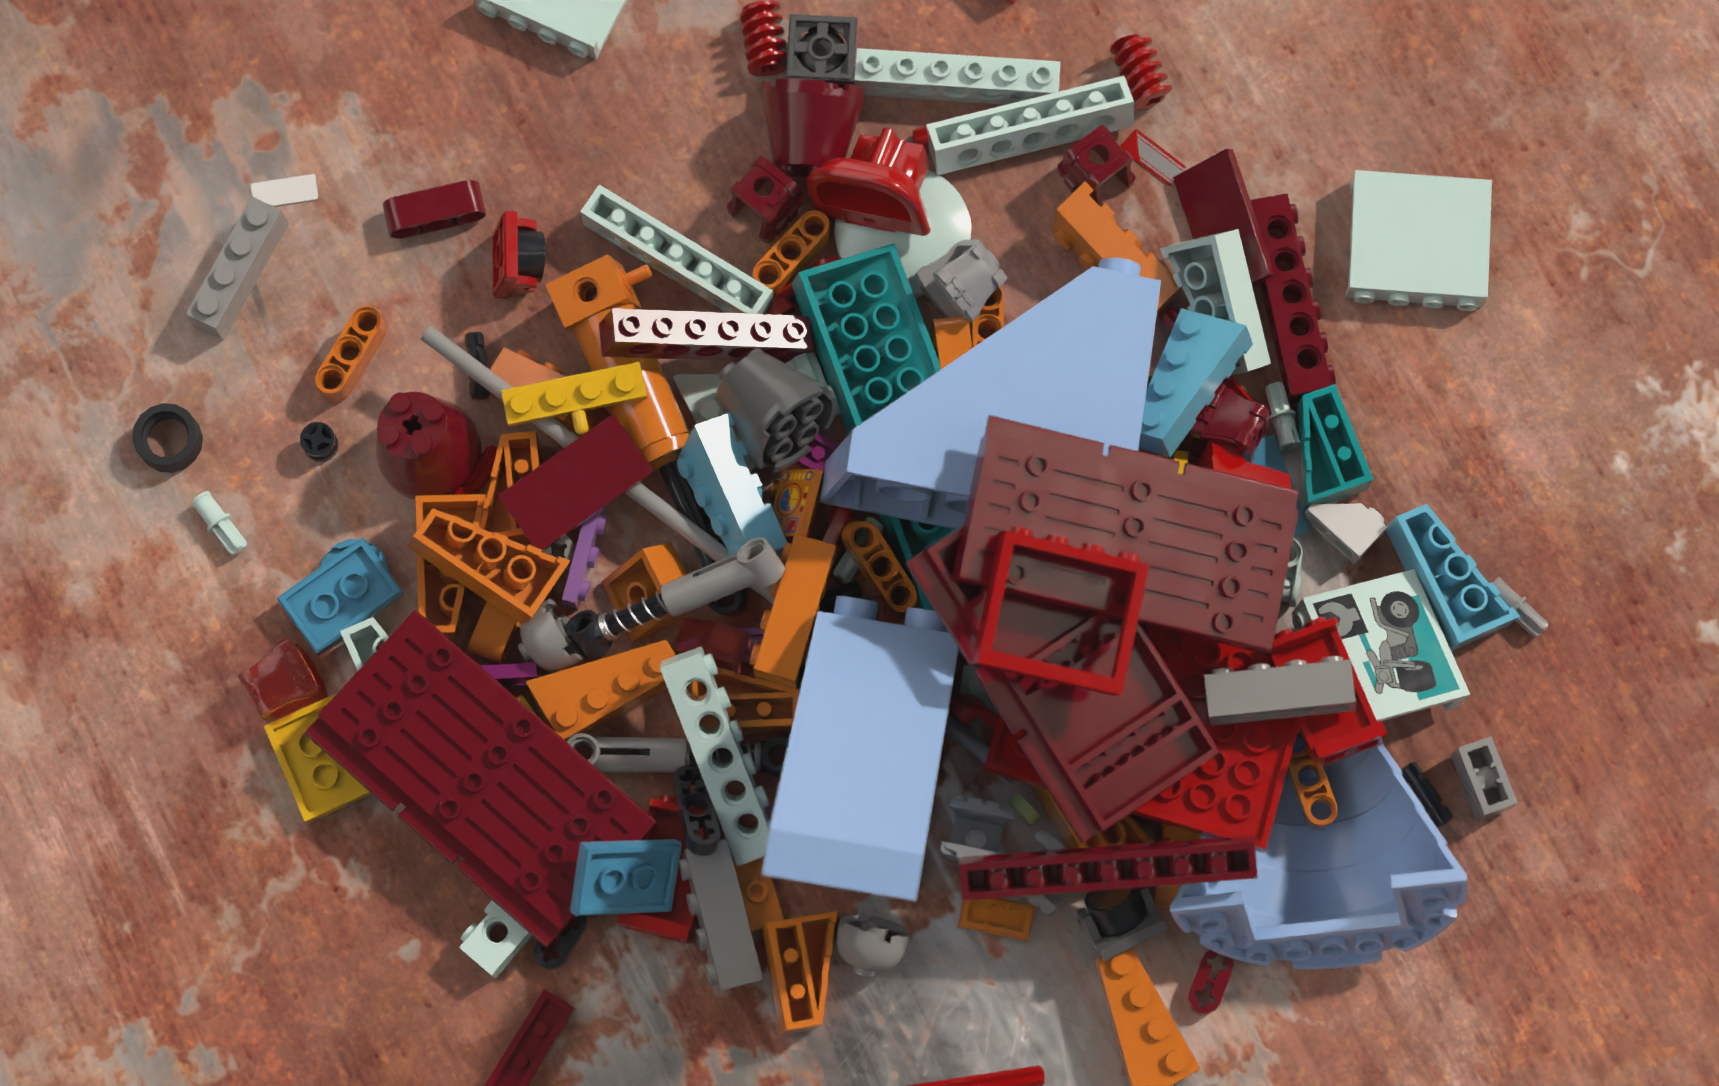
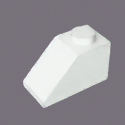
(1347, 527)

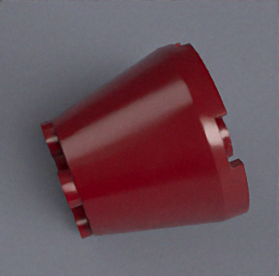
(809, 122)
(426, 445)

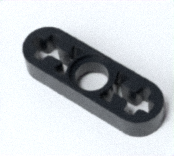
(690, 822)

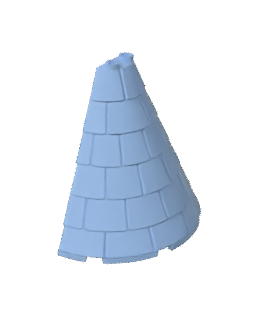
(1336, 891)

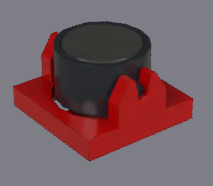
(516, 255)

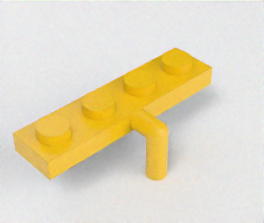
(574, 395)

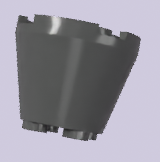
(774, 409)

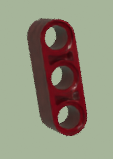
(434, 209)

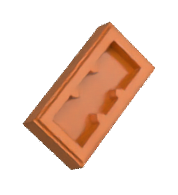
(758, 894)
(997, 918)

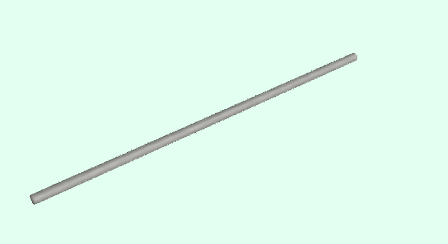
(649, 501)

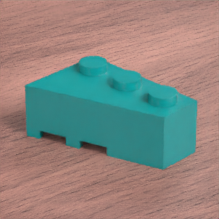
(1329, 450)

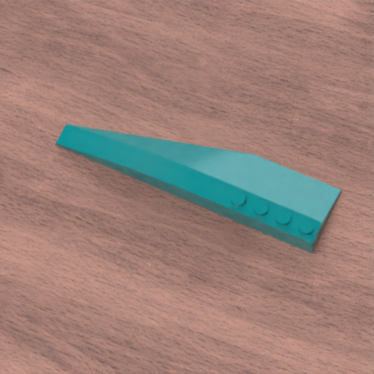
(871, 355)

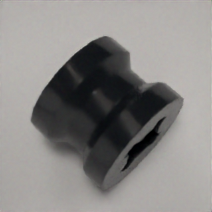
(315, 435)

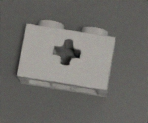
(1484, 778)

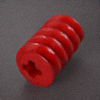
(763, 38)
(1140, 71)

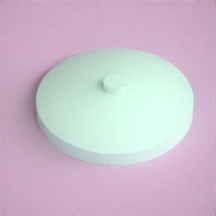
(948, 225)

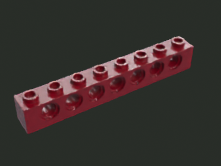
(1108, 867)

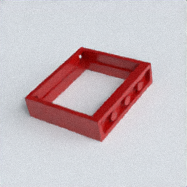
(1090, 554)

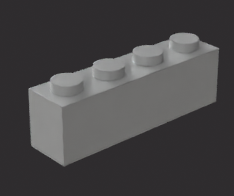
(237, 268)
(1280, 691)
(721, 918)

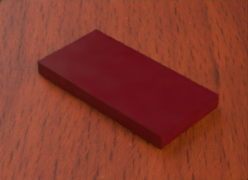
(1219, 202)
(576, 483)

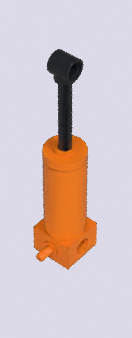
(651, 422)

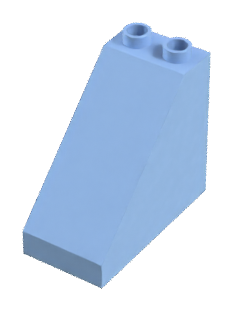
(1061, 366)
(864, 752)

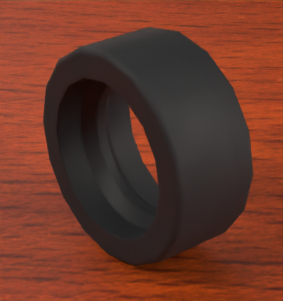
(152, 417)

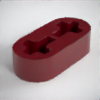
(1218, 984)

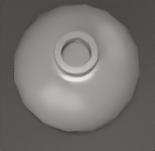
(547, 641)
(870, 944)

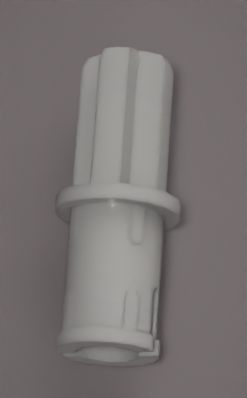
(1529, 618)

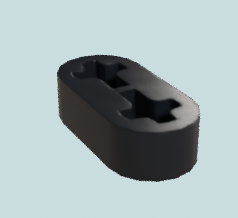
(565, 948)

